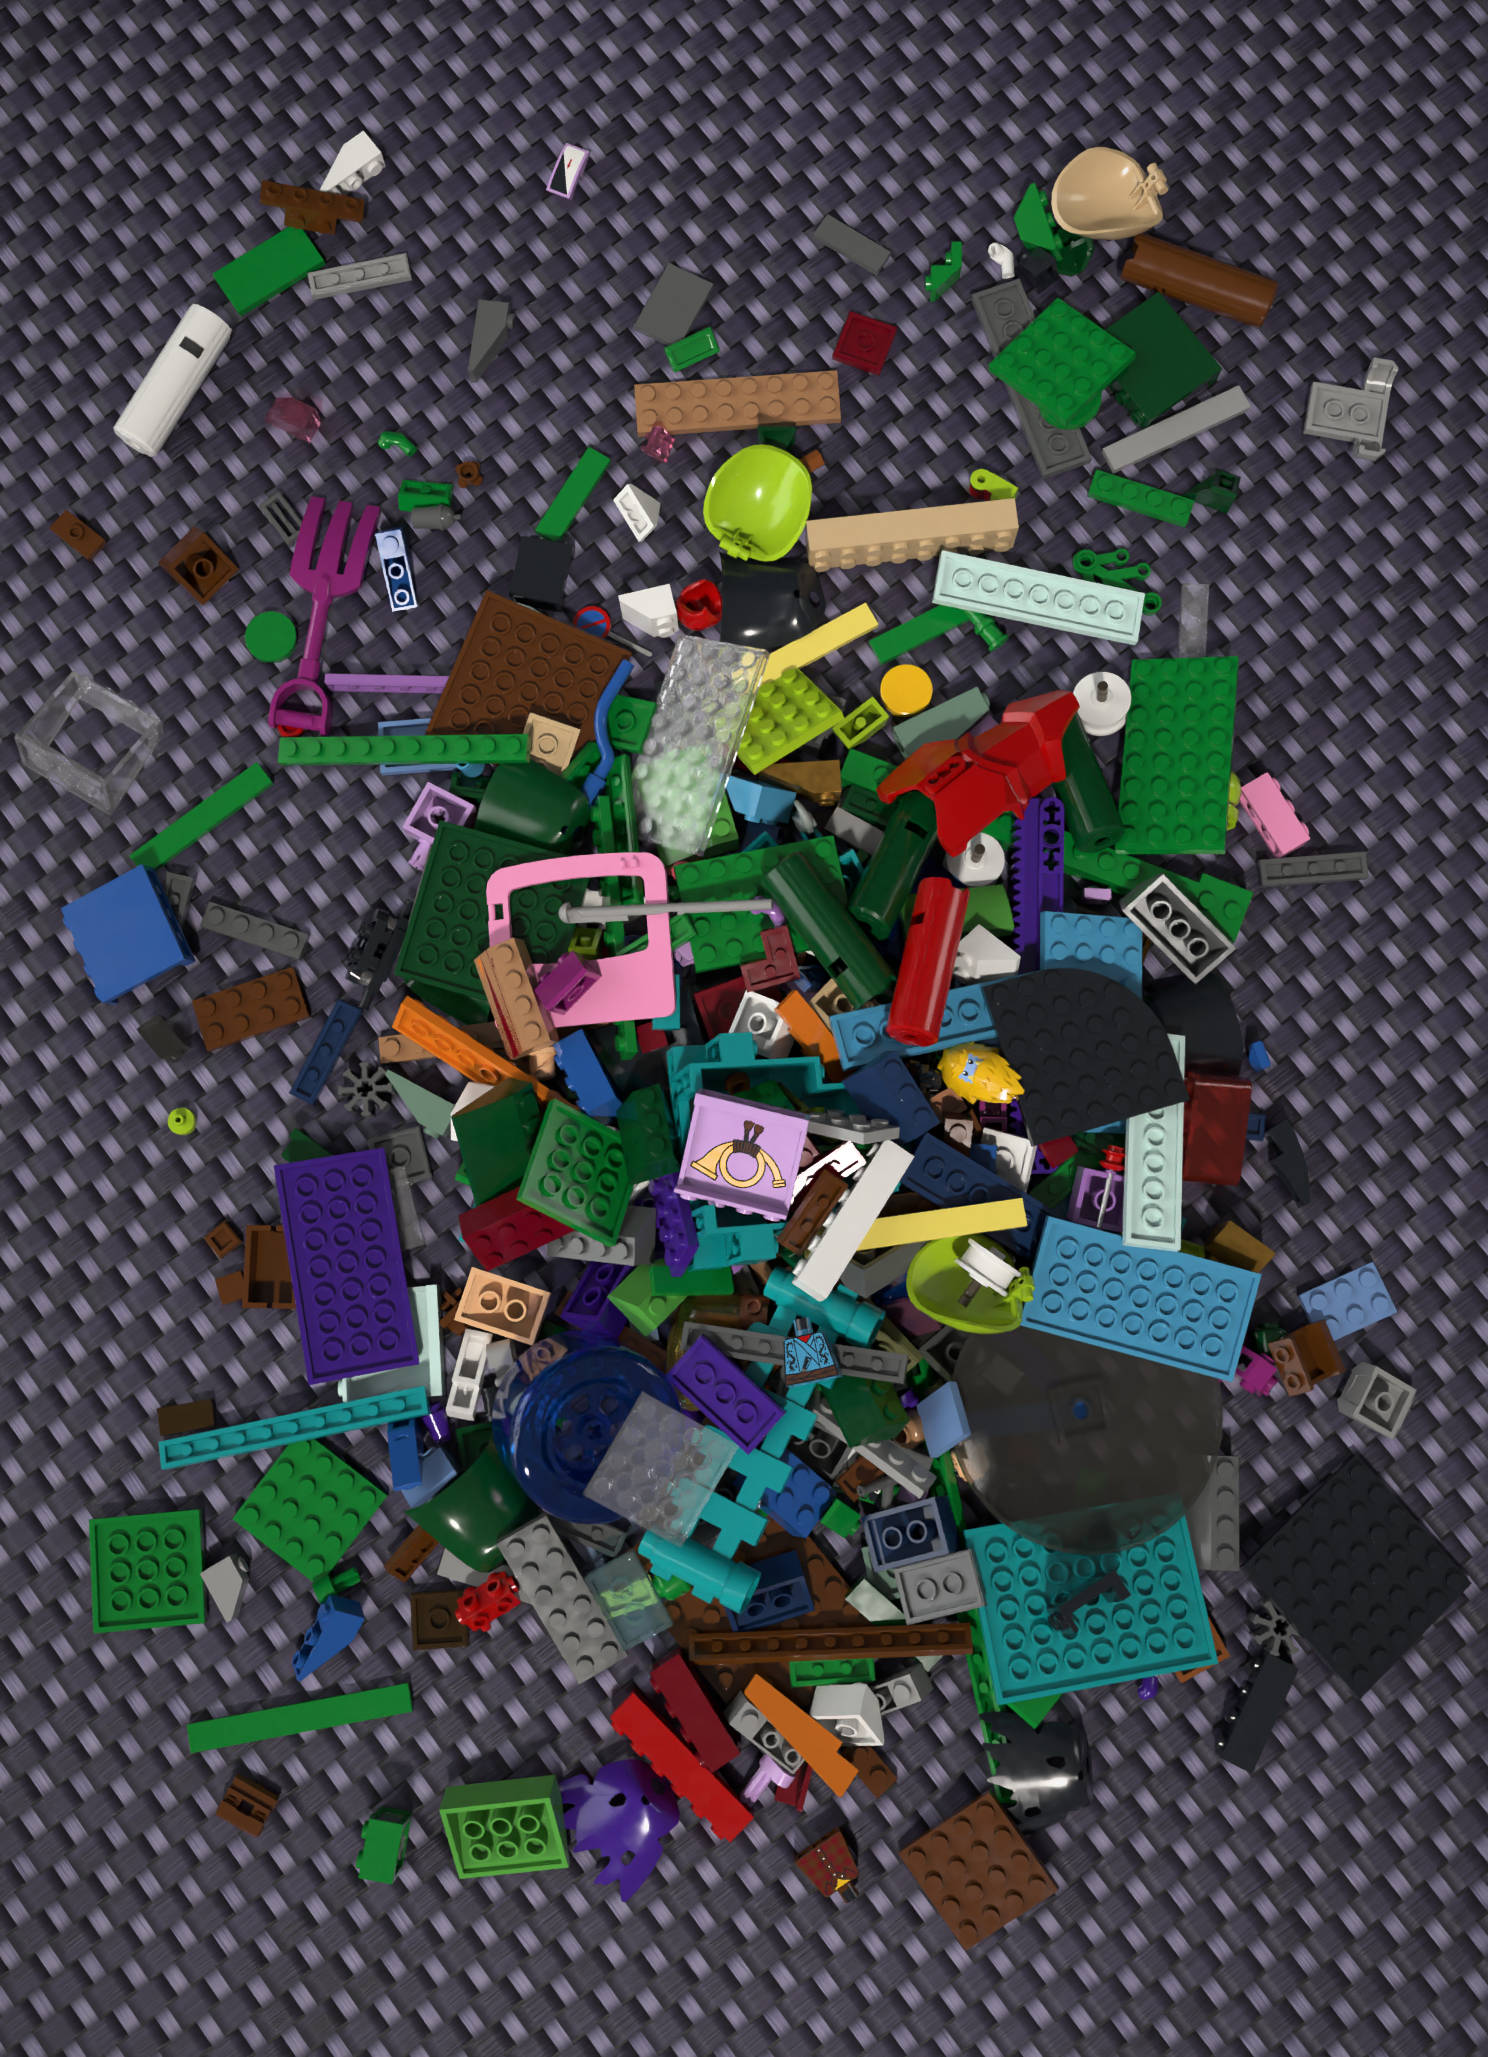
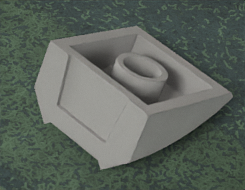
(1376, 1399)

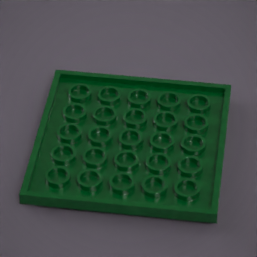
(453, 915)

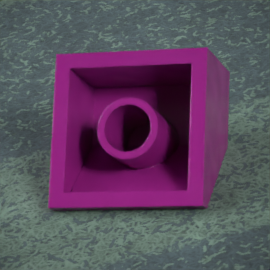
(566, 983)

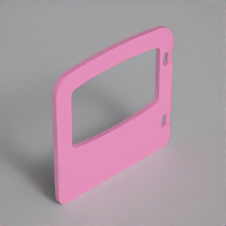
(630, 984)

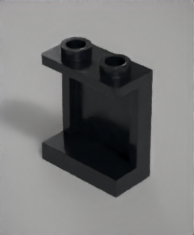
(541, 573)
(1105, 1582)

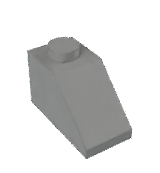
(228, 1584)

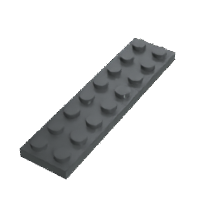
(1003, 317)

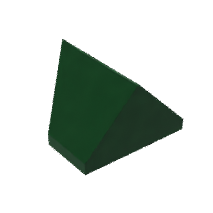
(777, 436)
(1215, 491)

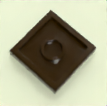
(435, 1620)

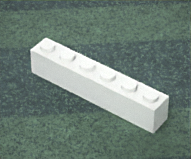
(852, 1220)

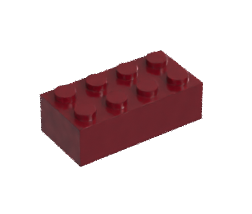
(507, 1230)
(696, 1710)

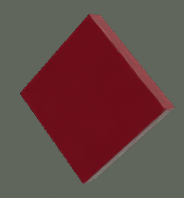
(864, 343)

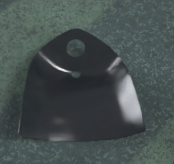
(761, 603)
(647, 1068)

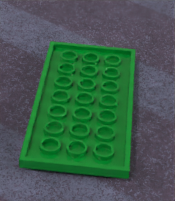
(1178, 756)

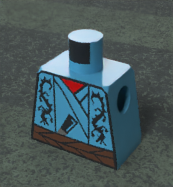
(808, 1356)

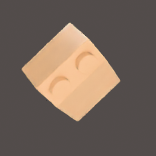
(503, 1306)

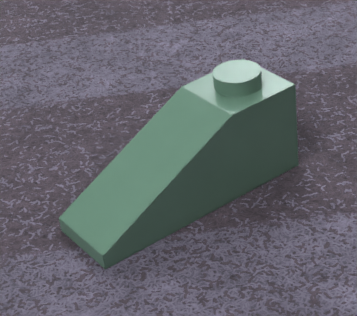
(426, 1107)

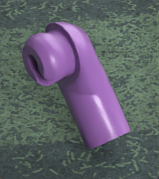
(776, 914)

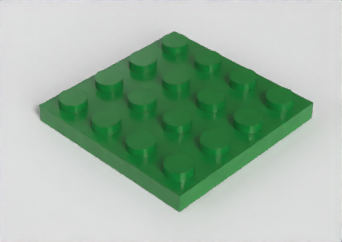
(1061, 361)
(578, 1174)
(310, 1507)
(147, 1571)

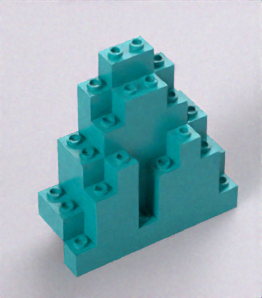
(723, 1233)

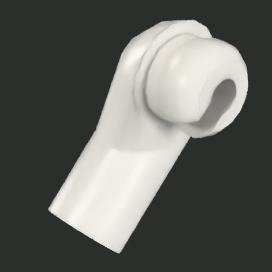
(1003, 257)

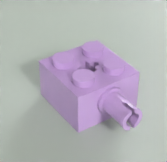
(433, 805)

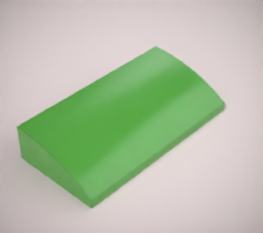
(985, 907)

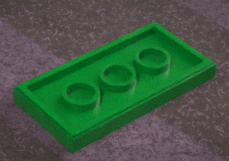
(268, 269)

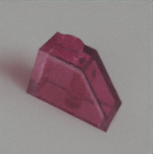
(294, 418)

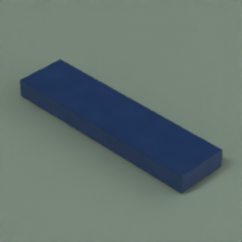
(326, 1052)

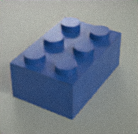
(588, 1078)
(801, 1501)

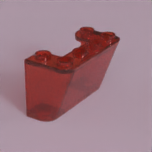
(1215, 1127)

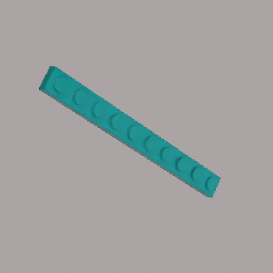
(294, 1428)

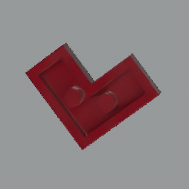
(777, 966)

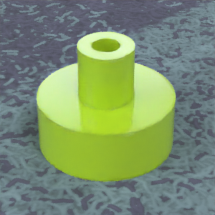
(186, 1125)

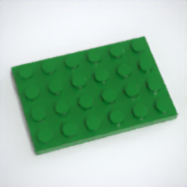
(734, 936)

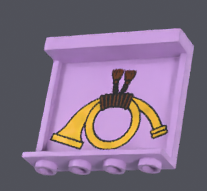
(742, 1154)

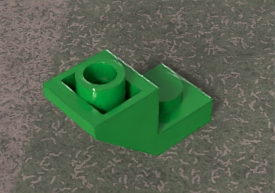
(944, 276)

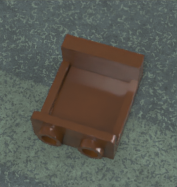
(1306, 1357)

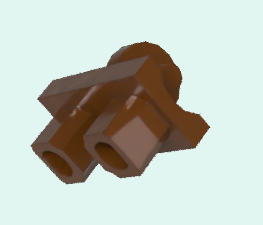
(448, 1320)

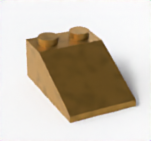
(812, 780)

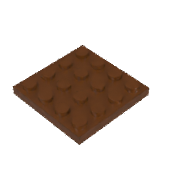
(978, 1869)

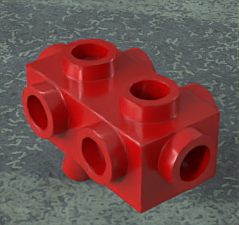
(488, 1601)

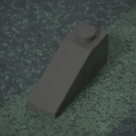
(489, 335)

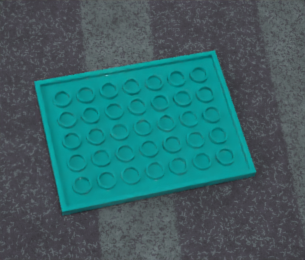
(1144, 1636)

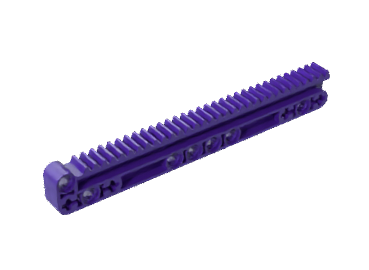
(1036, 892)

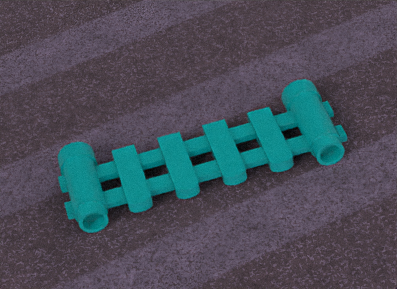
(713, 1570)

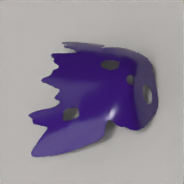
(624, 1827)

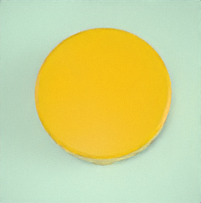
(906, 690)

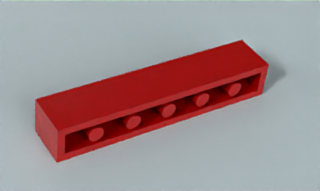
(677, 1761)

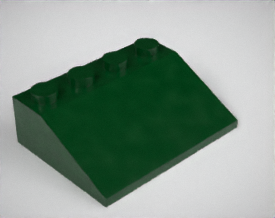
(498, 1137)

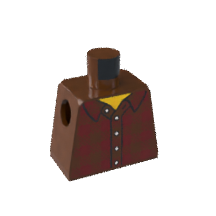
(830, 1865)

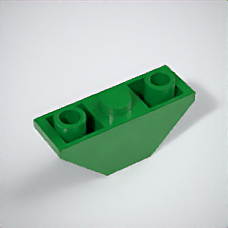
(1036, 224)

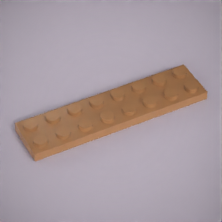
(738, 403)

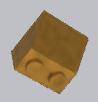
(1236, 1248)

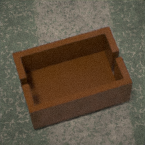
(266, 1269)

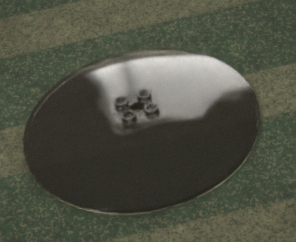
(1092, 1479)

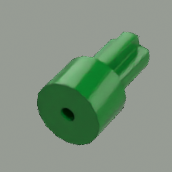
(334, 1585)

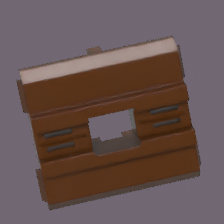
(254, 1793)

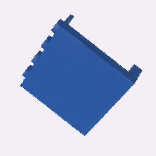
(126, 933)

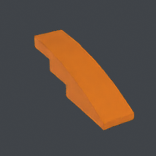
(811, 1035)

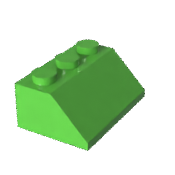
(636, 1301)

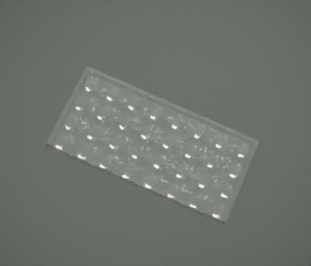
(694, 740)

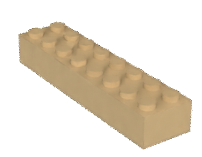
(911, 534)

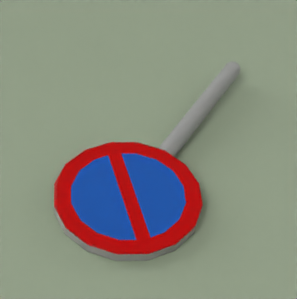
(598, 622)

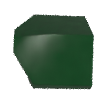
(1075, 254)

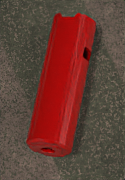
(928, 962)

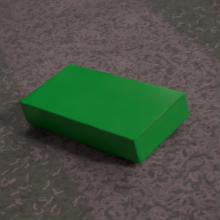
(691, 349)

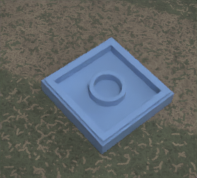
(943, 1419)

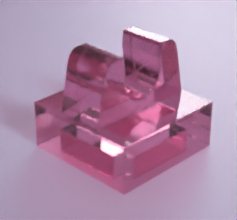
(658, 444)

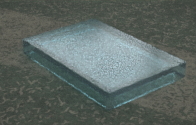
(628, 1600)

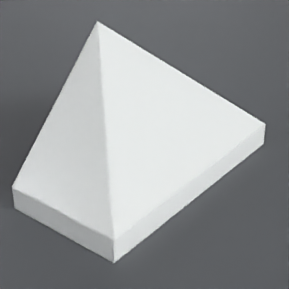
(638, 510)

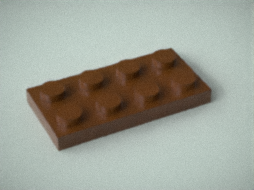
(251, 1009)

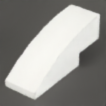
(468, 1375)

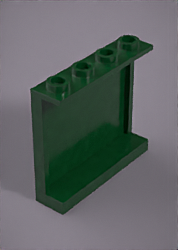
(1166, 364)

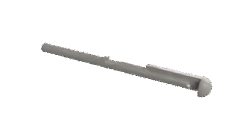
(622, 912)

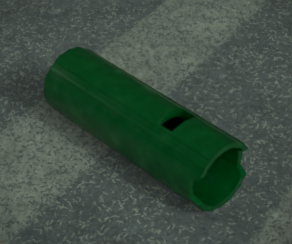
(1085, 794)
(894, 866)
(828, 929)

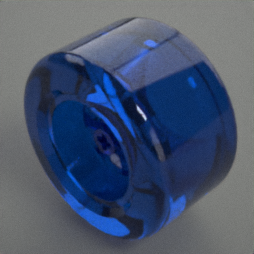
(540, 1392)

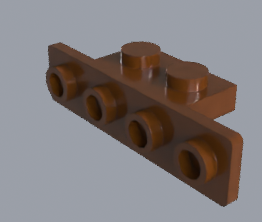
(311, 208)

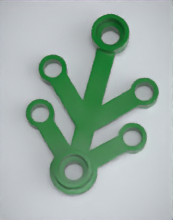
(1115, 577)

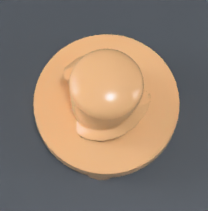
(543, 1063)

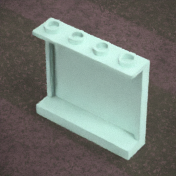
(430, 1347)

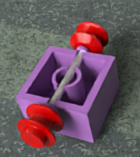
(1099, 1194)

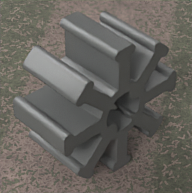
(361, 1084)
(1267, 1631)

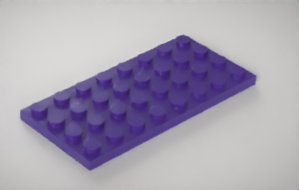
(346, 1265)

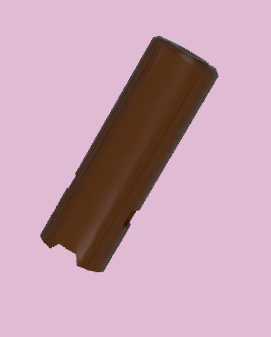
(1200, 280)

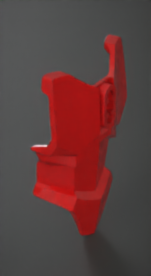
(988, 773)

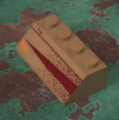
(509, 987)

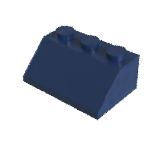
(889, 1092)
(778, 1597)

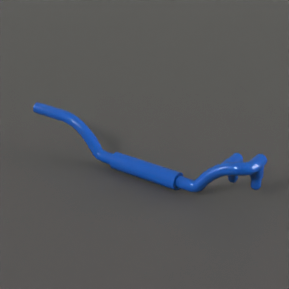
(595, 782)

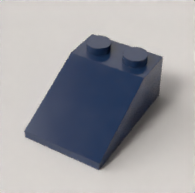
(911, 1533)

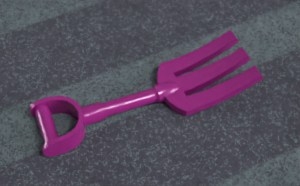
(324, 585)

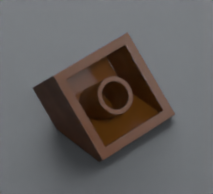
(198, 565)

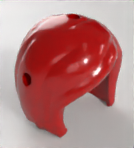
(699, 605)

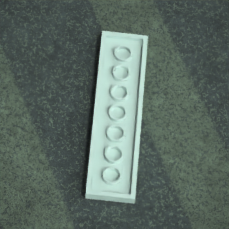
(1038, 598)
(1155, 1173)

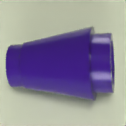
(437, 1423)

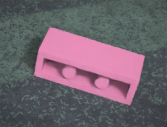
(1273, 816)

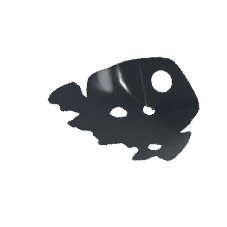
(1030, 1776)

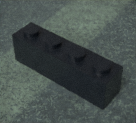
(1255, 1711)

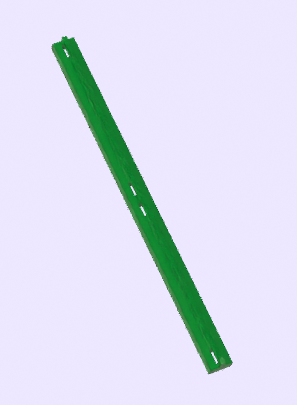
(977, 1662)

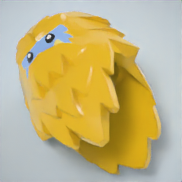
(979, 1073)

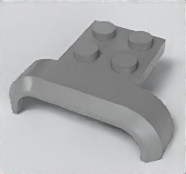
(1353, 413)

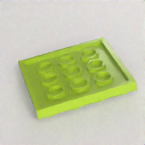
(784, 718)

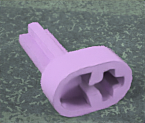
(768, 1771)

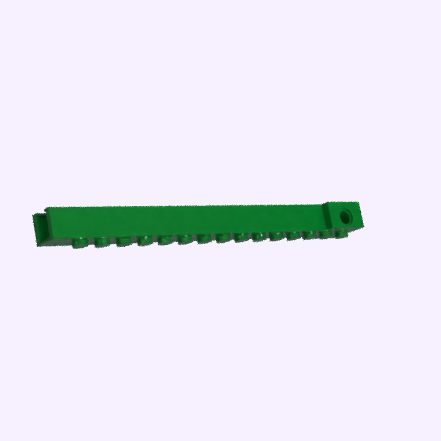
(1216, 899)

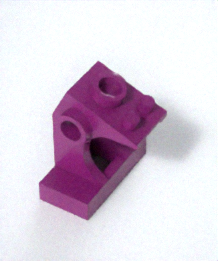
(1259, 1375)

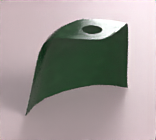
(532, 806)

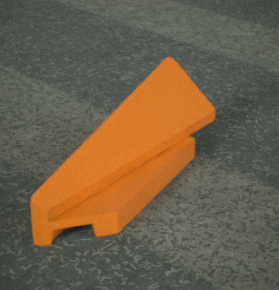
(804, 1734)

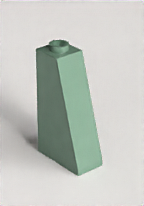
(942, 722)

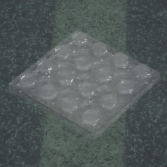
(661, 1469)

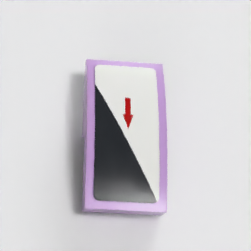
(567, 171)

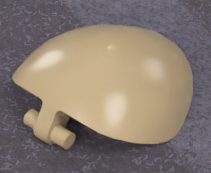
(1107, 195)

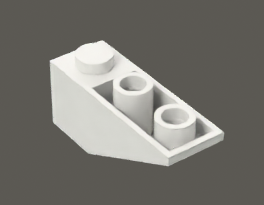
(354, 165)

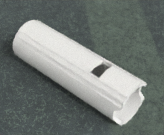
(173, 380)

